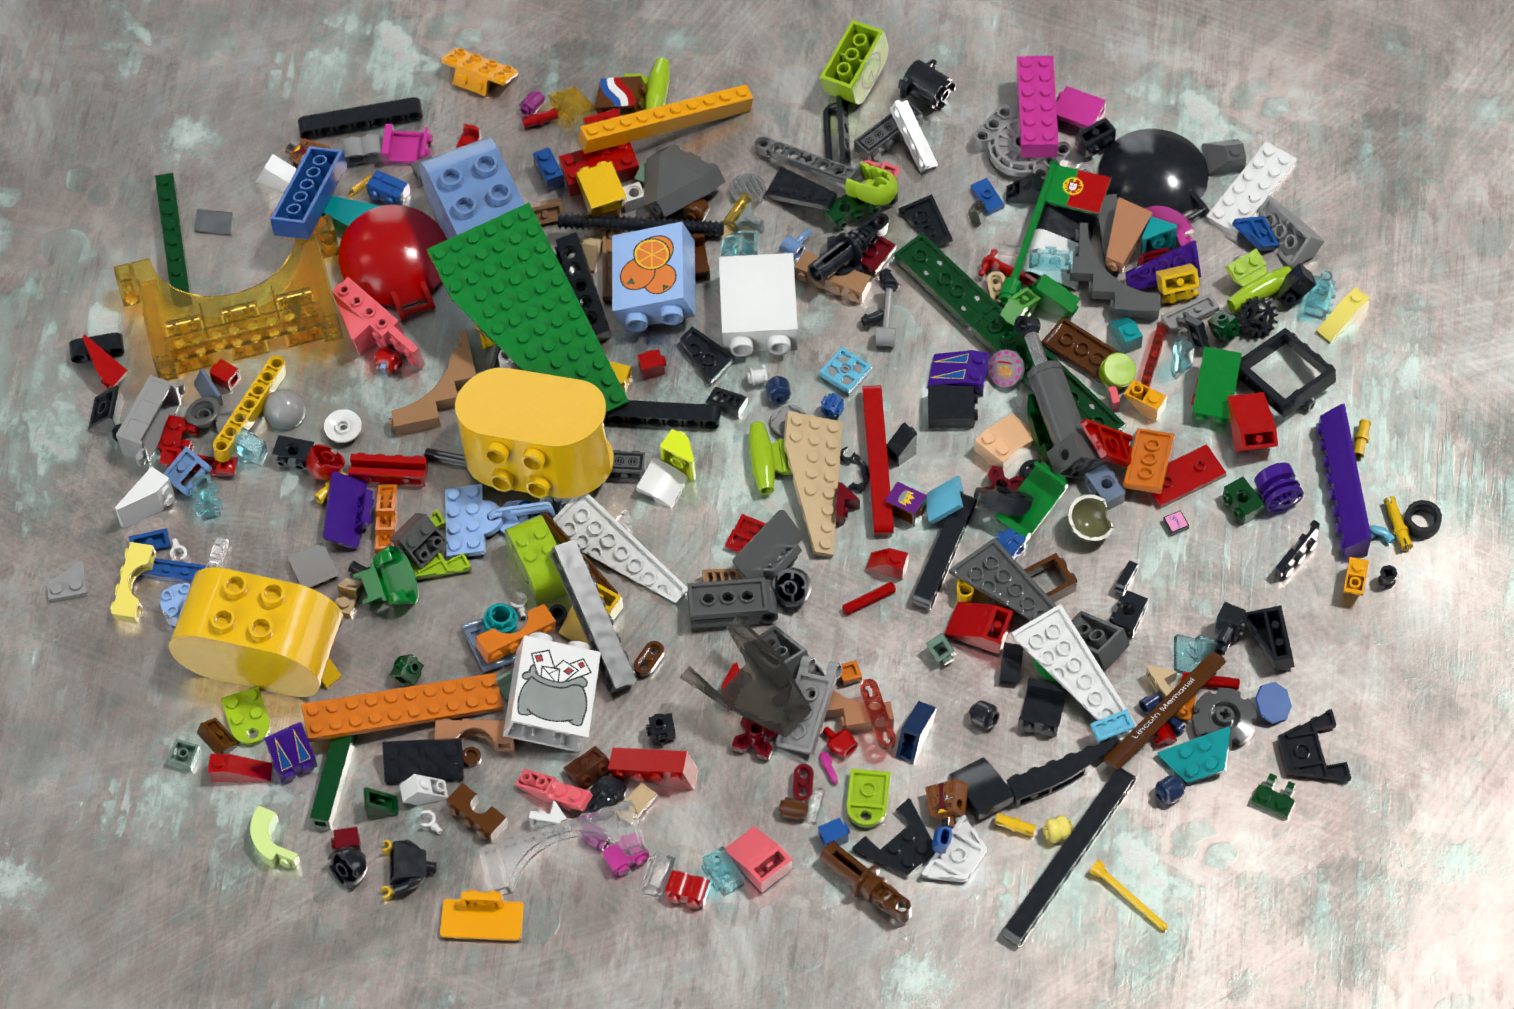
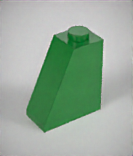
(1054, 297)

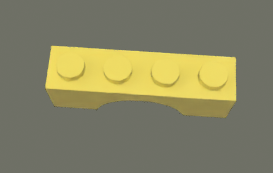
(138, 560)

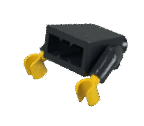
(407, 866)

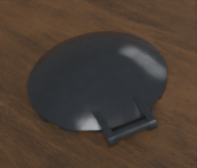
(1157, 170)

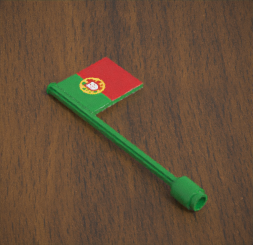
(1062, 188)

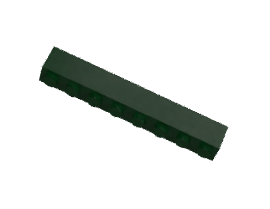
(172, 232)

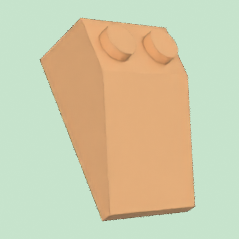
(1004, 442)

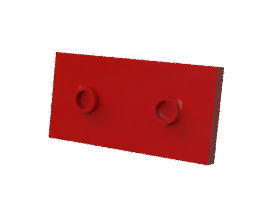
(1189, 474)

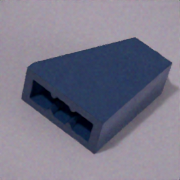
(915, 732)

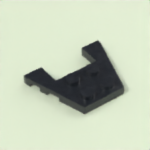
(1304, 754)
(907, 849)

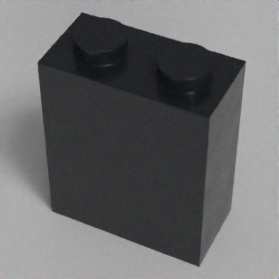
(952, 407)

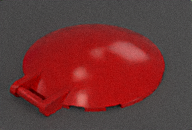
(389, 256)

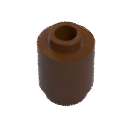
(793, 808)

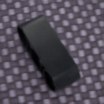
(110, 343)

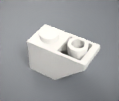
(423, 790)

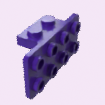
(347, 510)

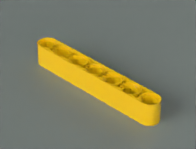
(249, 407)

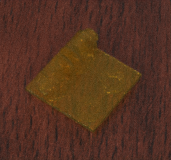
(570, 103)

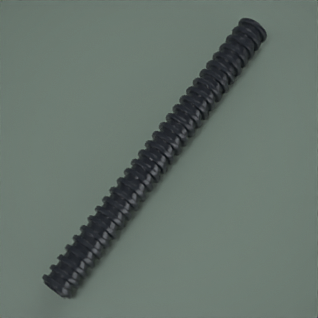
(634, 224)

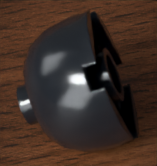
(792, 586)
(348, 865)

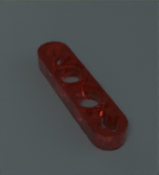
(1154, 354)
(880, 713)

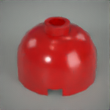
(323, 462)

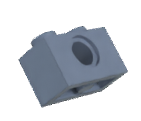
(1101, 477)

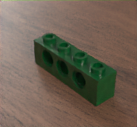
(838, 219)

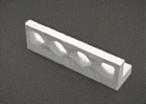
(913, 136)

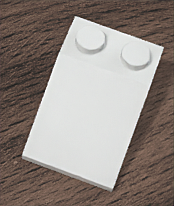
(146, 498)

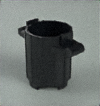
(926, 84)

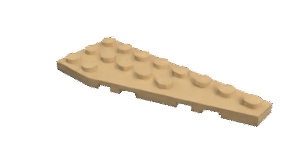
(814, 459)

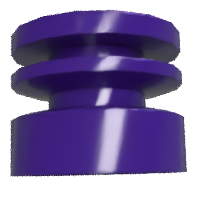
(1279, 487)

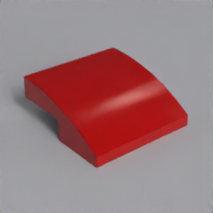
(744, 531)

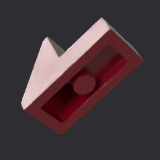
(845, 500)

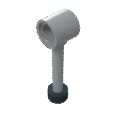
(886, 335)

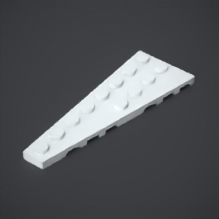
(615, 547)
(1066, 657)

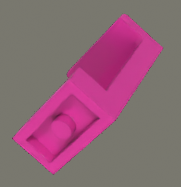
(1079, 107)
(405, 146)

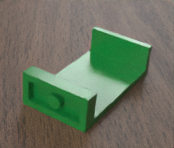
(1216, 382)
(1046, 490)

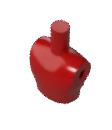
(841, 743)

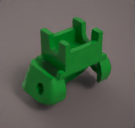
(390, 578)

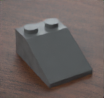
(1102, 638)
(786, 647)

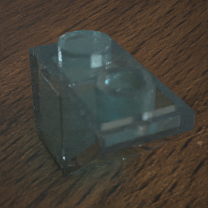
(741, 243)
(250, 448)

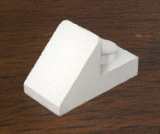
(541, 818)

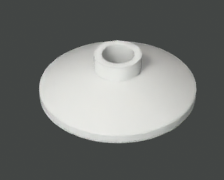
(342, 419)

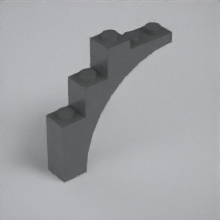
(1124, 299)

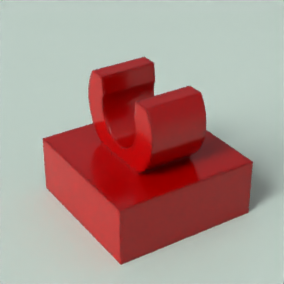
(1166, 735)

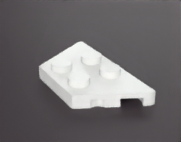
(960, 857)

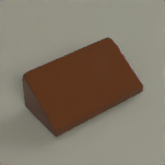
(217, 737)

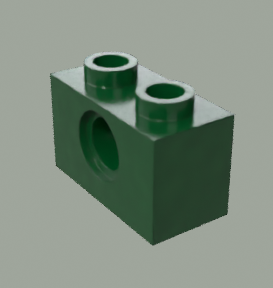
(1241, 490)

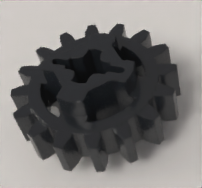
(1253, 310)

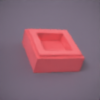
(1113, 398)

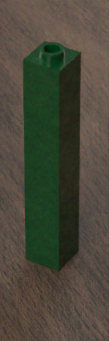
(332, 781)

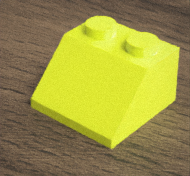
(678, 453)

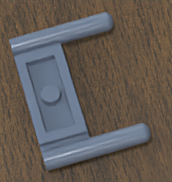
(474, 629)

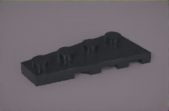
(799, 190)

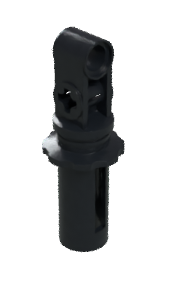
(849, 247)

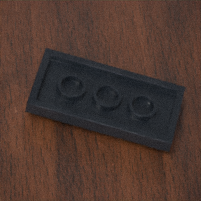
(423, 757)

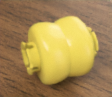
(1057, 828)

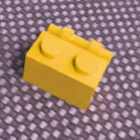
(1175, 280)

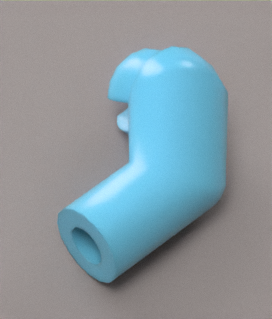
(1383, 532)

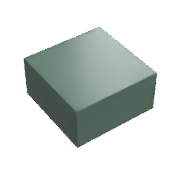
(184, 755)

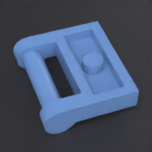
(182, 466)

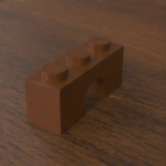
(488, 824)

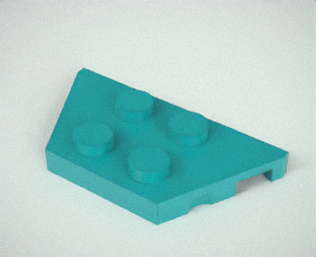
(1199, 756)

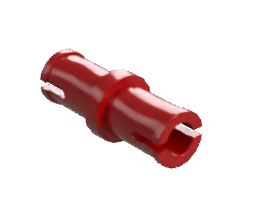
(540, 118)

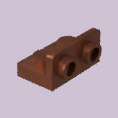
(588, 768)

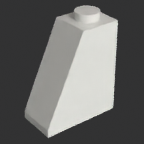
(276, 174)

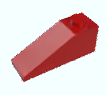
(106, 366)
(238, 769)

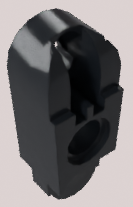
(1004, 500)

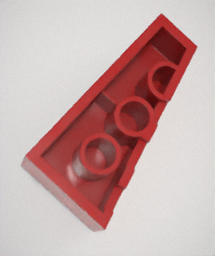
(654, 767)

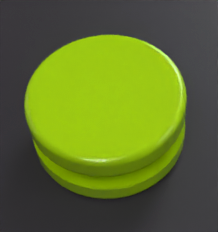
(1117, 371)

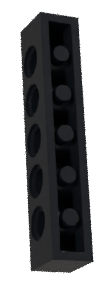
(572, 244)

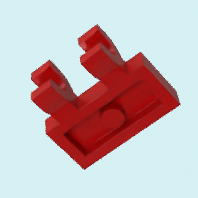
(174, 433)

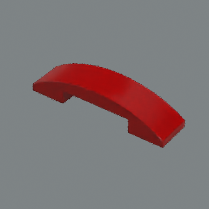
(220, 469)

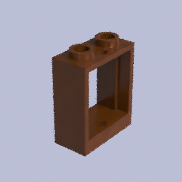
(1063, 590)

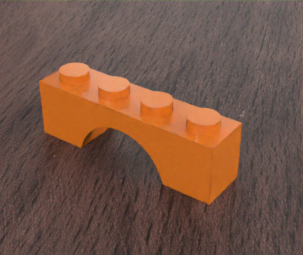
(495, 645)

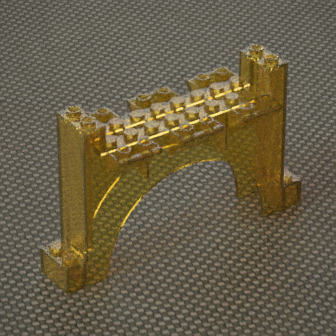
(190, 327)

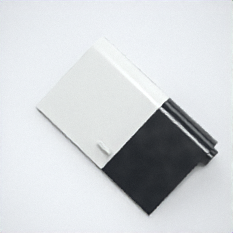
(1058, 230)

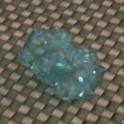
(205, 493)
(722, 871)

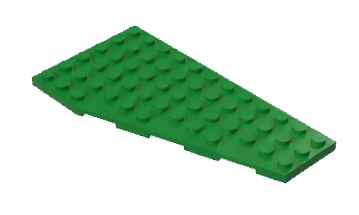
(522, 300)

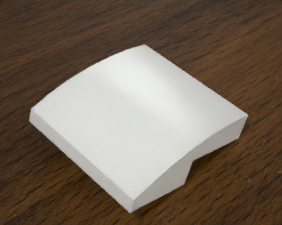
(662, 482)

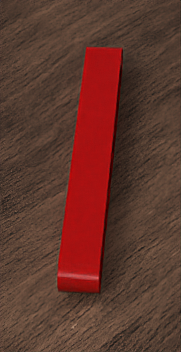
(877, 459)

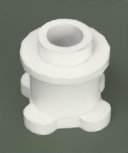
(757, 376)

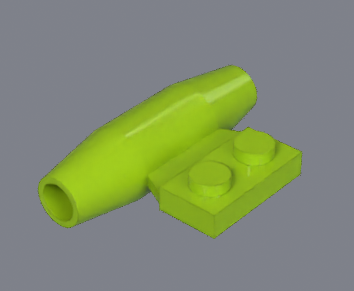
(656, 83)
(1253, 278)
(766, 458)

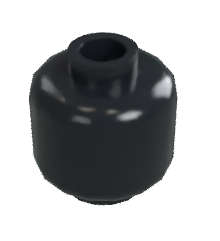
(984, 714)

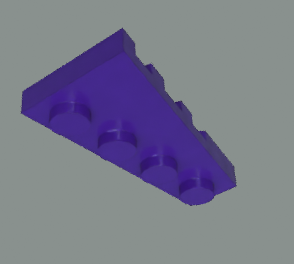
(1145, 276)

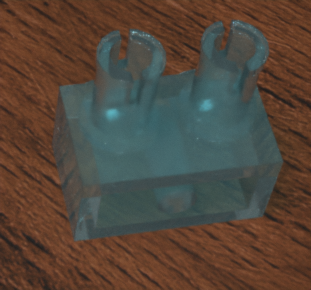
(1319, 297)

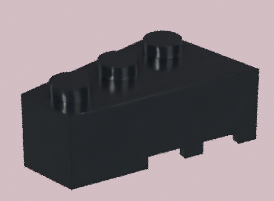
(1271, 635)

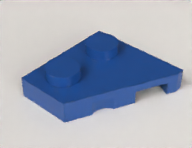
(1257, 232)

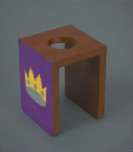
(907, 503)

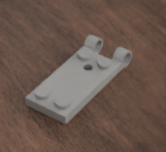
(806, 734)

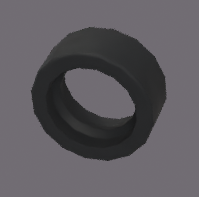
(1425, 506)

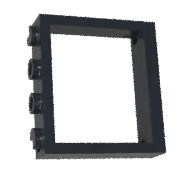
(1287, 405)

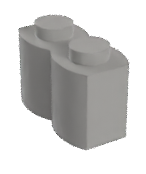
(362, 149)

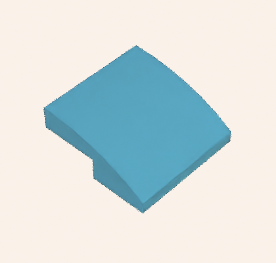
(944, 499)

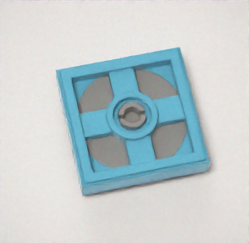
(845, 370)

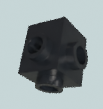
(661, 728)

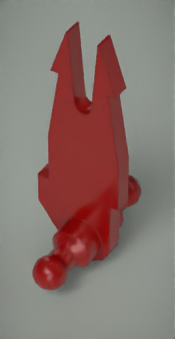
(993, 263)

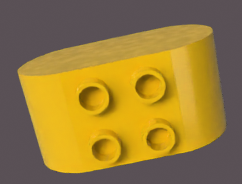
(534, 433)
(255, 631)

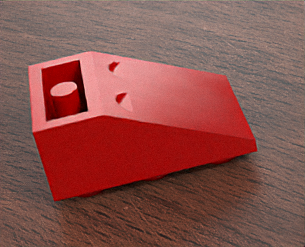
(1251, 422)
(980, 625)

